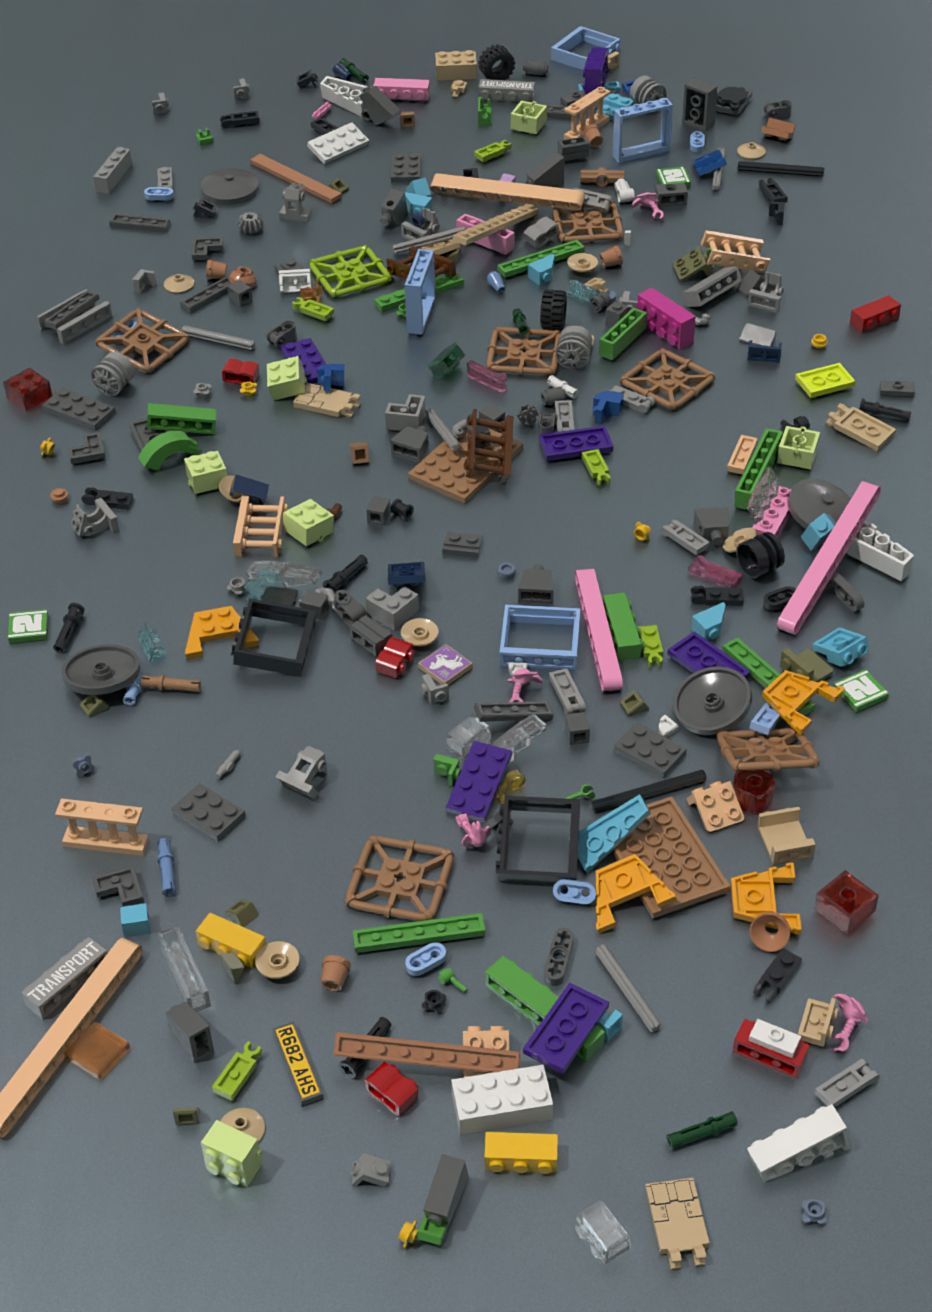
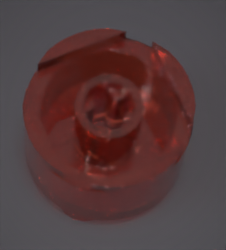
(754, 790)

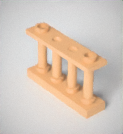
(580, 106)
(731, 244)
(245, 519)
(100, 839)

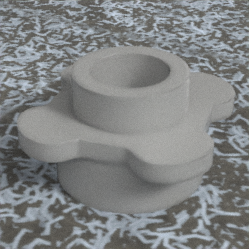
(202, 390)
(236, 585)

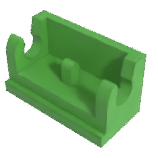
(484, 112)

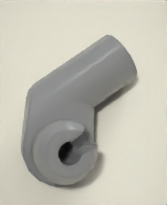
(702, 321)
(457, 429)
(327, 591)

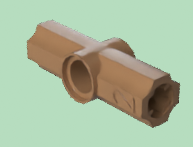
(594, 176)

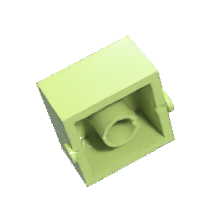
(528, 117)
(286, 378)
(798, 447)
(205, 471)
(308, 522)
(231, 1153)

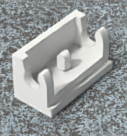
(293, 280)

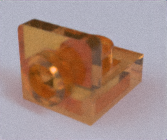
(311, 293)

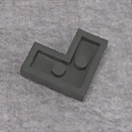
(202, 245)
(90, 451)
(121, 881)

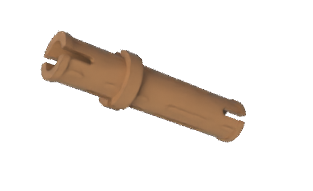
(170, 683)

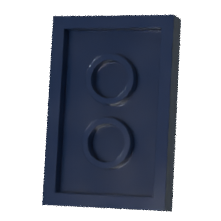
(406, 573)

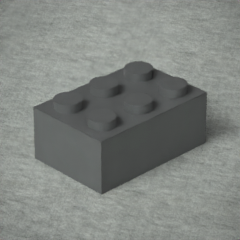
(699, 104)

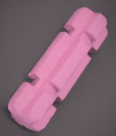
(321, 111)

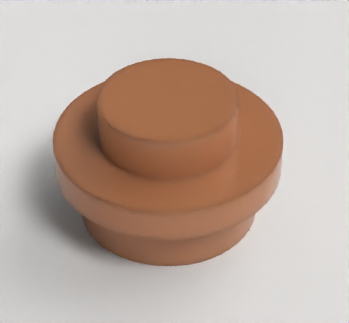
(59, 496)

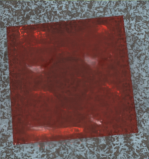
(27, 389)
(846, 902)

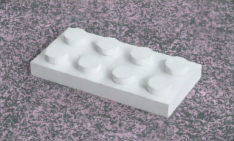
(338, 143)

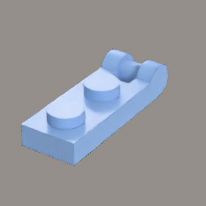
(765, 720)

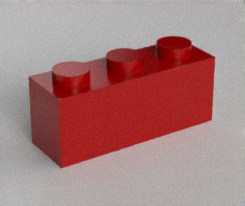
(875, 313)
(768, 1057)

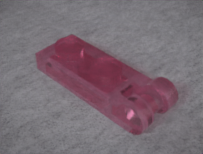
(487, 376)
(714, 572)

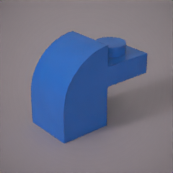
(331, 375)
(607, 403)

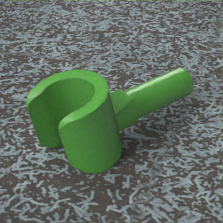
(585, 791)
(447, 975)

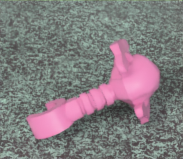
(648, 200)
(520, 678)
(475, 834)
(854, 1013)

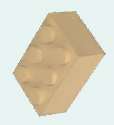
(456, 65)

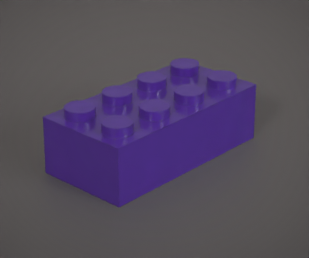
(595, 69)

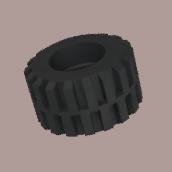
(493, 55)
(553, 310)

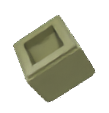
(338, 185)
(454, 254)
(634, 703)
(93, 705)
(242, 912)
(232, 966)
(186, 1115)

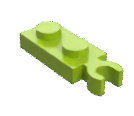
(492, 150)
(313, 309)
(596, 466)
(652, 644)
(237, 1072)

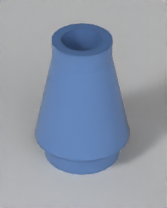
(495, 281)

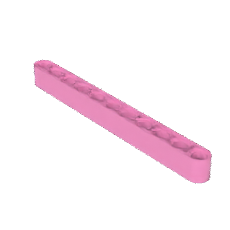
(828, 558)

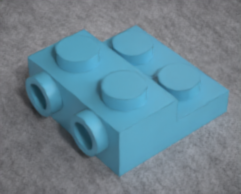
(614, 102)
(842, 646)

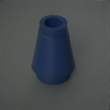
(341, 71)

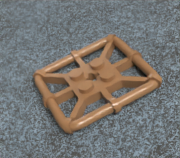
(588, 223)
(134, 338)
(523, 351)
(667, 379)
(767, 753)
(408, 887)

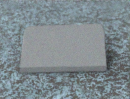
(758, 334)

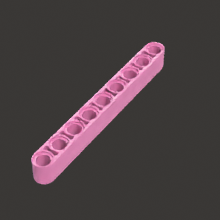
(598, 630)

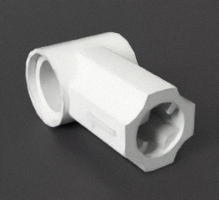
(624, 192)

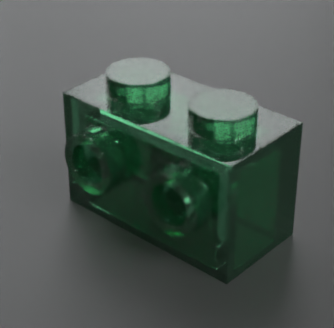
(446, 361)

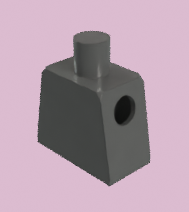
(394, 208)
(410, 443)
(712, 524)
(536, 586)

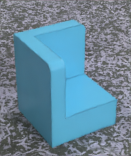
(135, 920)
(611, 1024)

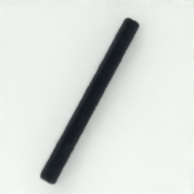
(780, 168)
(649, 790)

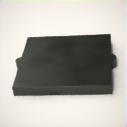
(280, 595)

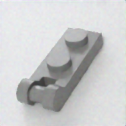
(165, 177)
(593, 200)
(635, 400)
(564, 415)
(685, 537)
(567, 691)
(846, 1083)

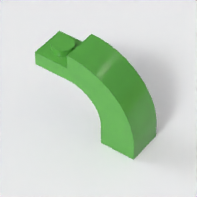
(164, 445)

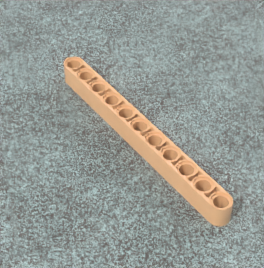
(508, 191)
(65, 1031)

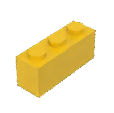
(227, 937)
(521, 1152)

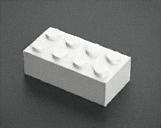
(502, 1099)

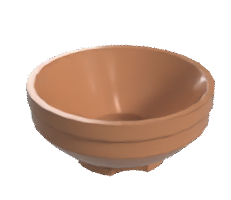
(245, 275)
(766, 940)

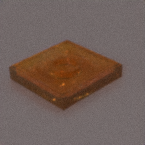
(97, 1050)

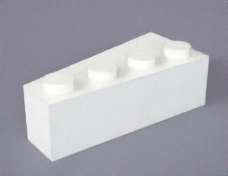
(343, 94)
(880, 552)
(800, 1143)

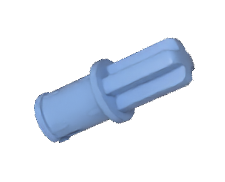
(132, 691)

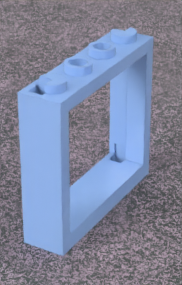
(560, 50)
(647, 149)
(420, 285)
(540, 657)

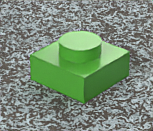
(431, 1232)

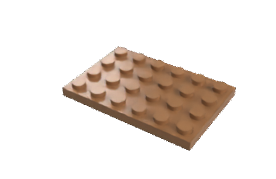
(445, 470)
(675, 857)

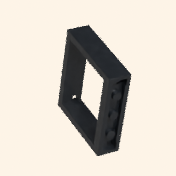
(280, 613)
(537, 804)

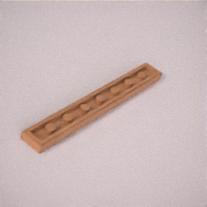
(292, 176)
(425, 1053)

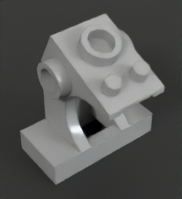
(296, 194)
(429, 228)
(770, 290)
(96, 522)
(302, 781)

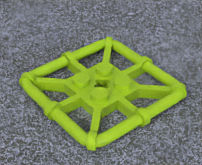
(350, 271)

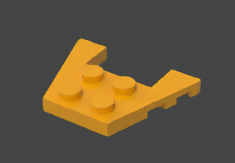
(214, 625)
(792, 691)
(624, 882)
(755, 894)

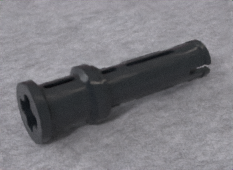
(877, 409)
(340, 578)
(70, 621)
(354, 1064)

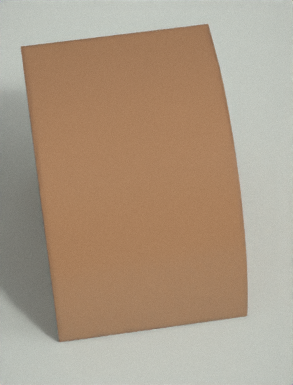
(407, 119)
(359, 452)

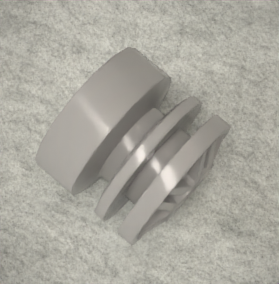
(646, 89)
(573, 347)
(112, 373)

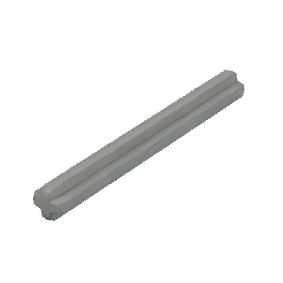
(718, 174)
(427, 240)
(218, 337)
(442, 429)
(628, 988)

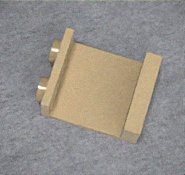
(785, 836)

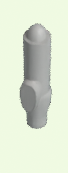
(228, 764)

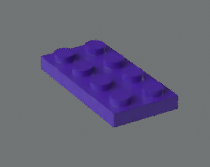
(308, 355)
(574, 442)
(698, 653)
(479, 781)
(566, 1028)

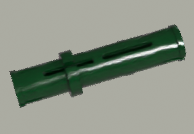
(354, 70)
(520, 321)
(698, 1131)

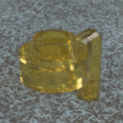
(514, 780)

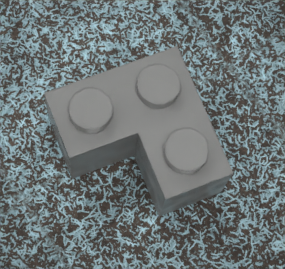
(404, 415)
(393, 609)

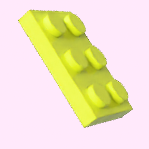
(825, 380)

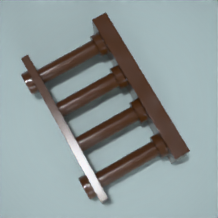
(400, 269)
(504, 441)

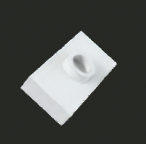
(774, 1038)

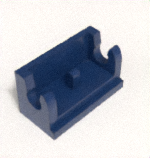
(764, 353)
(249, 488)

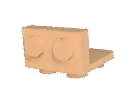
(717, 805)
(494, 1039)

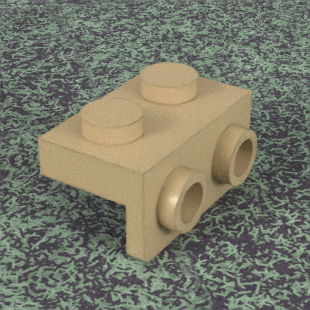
(816, 1021)

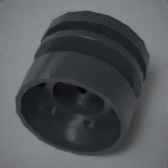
(760, 555)

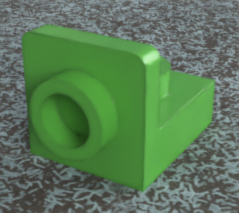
(447, 767)

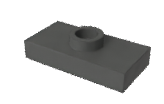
(569, 99)
(897, 388)

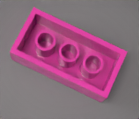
(667, 318)

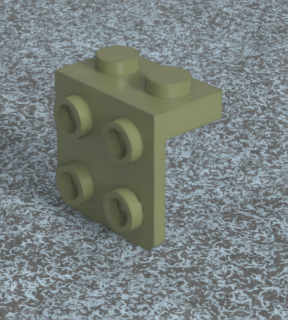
(692, 263)
(805, 664)

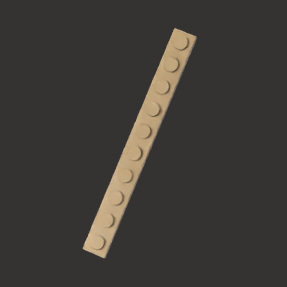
(495, 224)

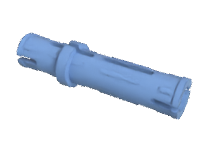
(166, 861)

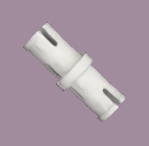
(555, 382)

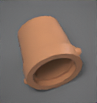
(593, 135)
(611, 257)
(215, 270)
(334, 972)

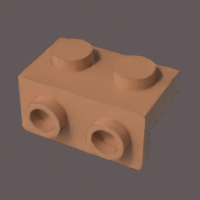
(779, 128)

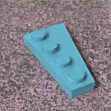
(607, 832)

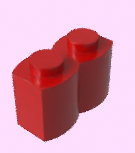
(240, 372)
(394, 657)
(392, 1088)

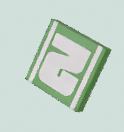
(673, 175)
(28, 626)
(861, 690)

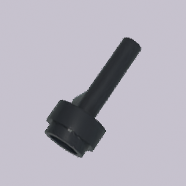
(798, 423)

